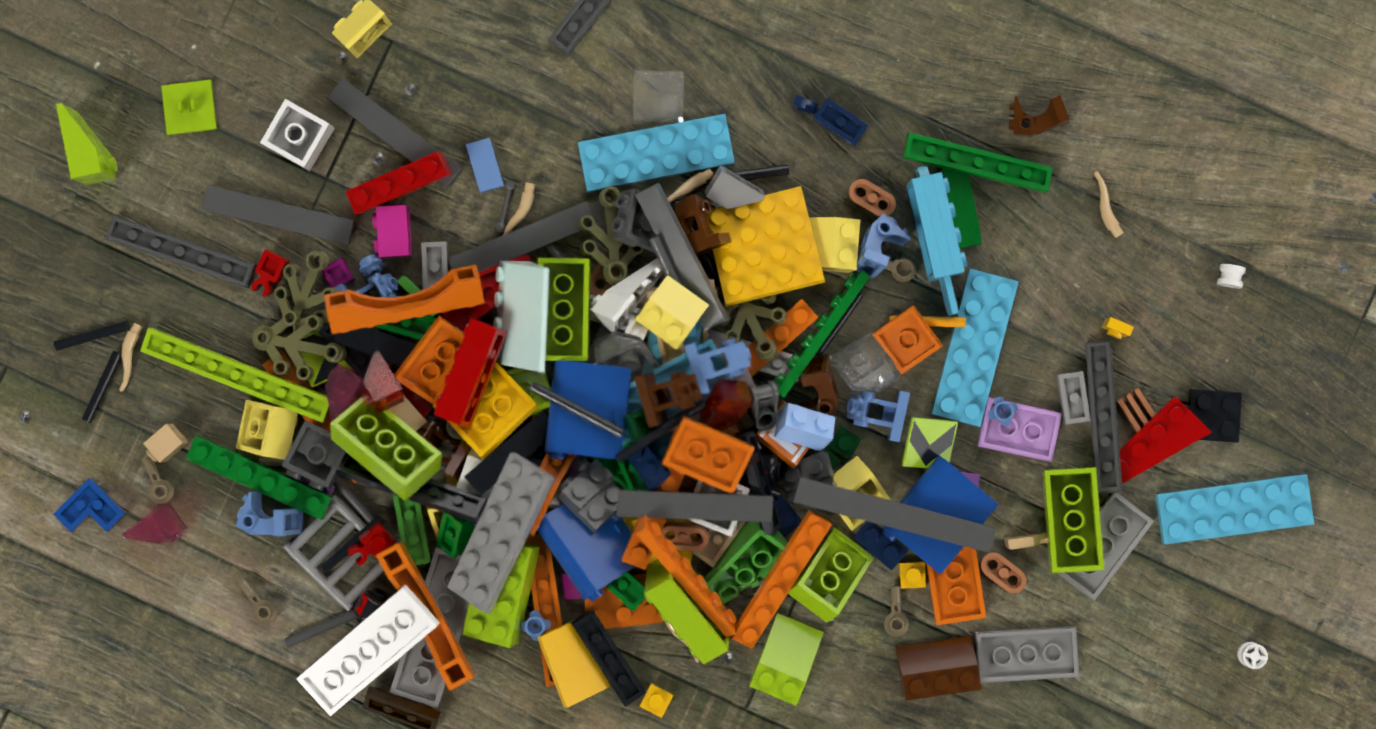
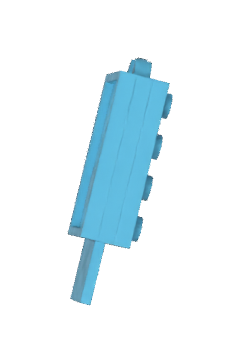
(937, 232)

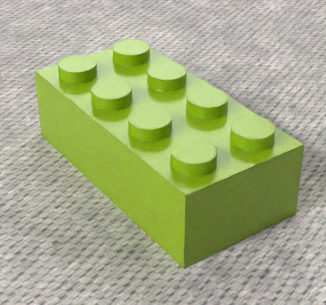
(568, 309)
(386, 448)
(1073, 520)
(505, 620)

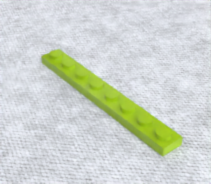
(236, 374)

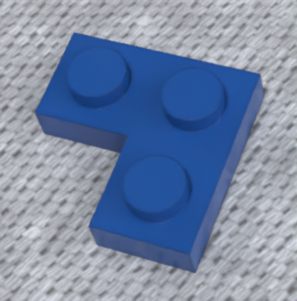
(93, 502)

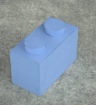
(804, 427)

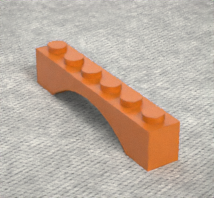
(355, 311)
(441, 641)

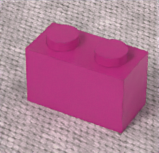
(392, 232)

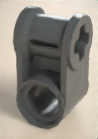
(764, 405)

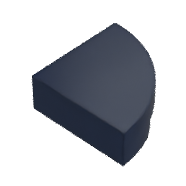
(805, 105)

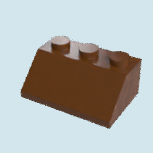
(937, 668)

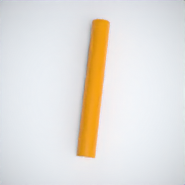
(942, 321)

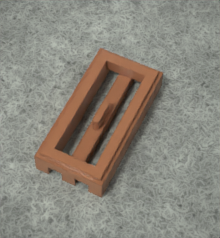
(1136, 392)

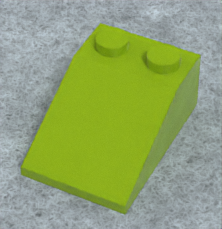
(86, 155)
(831, 575)
(786, 659)

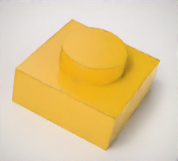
(1117, 328)
(912, 575)
(656, 700)

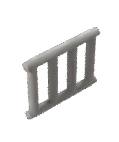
(310, 566)

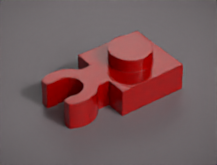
(270, 270)
(373, 541)

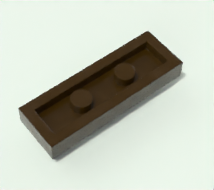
(400, 709)

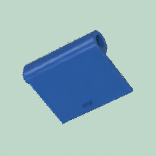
(598, 389)
(946, 492)
(585, 556)

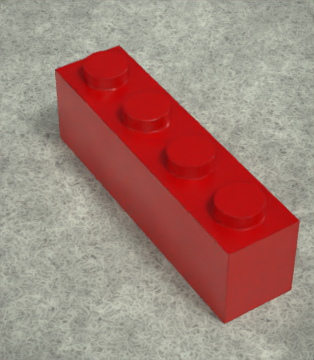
(399, 183)
(469, 372)

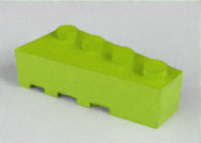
(683, 614)

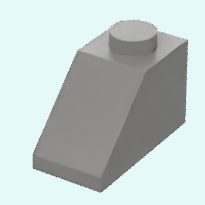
(731, 190)

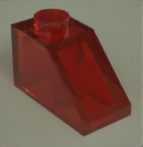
(381, 386)
(726, 403)

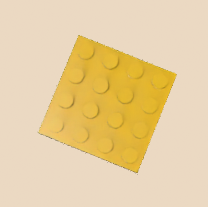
(769, 247)

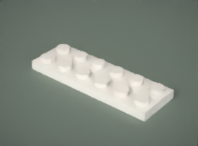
(368, 650)

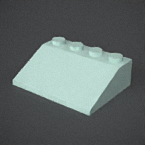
(522, 313)

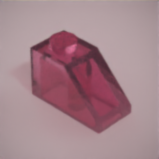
(343, 389)
(158, 527)

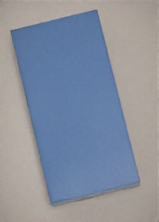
(485, 165)

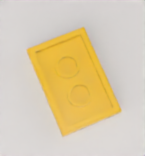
(571, 665)

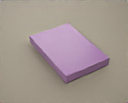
(1030, 434)

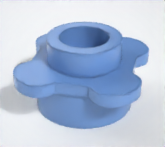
(371, 265)
(1010, 409)
(527, 626)

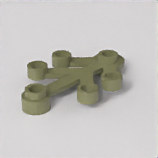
(607, 241)
(302, 297)
(748, 313)
(294, 344)

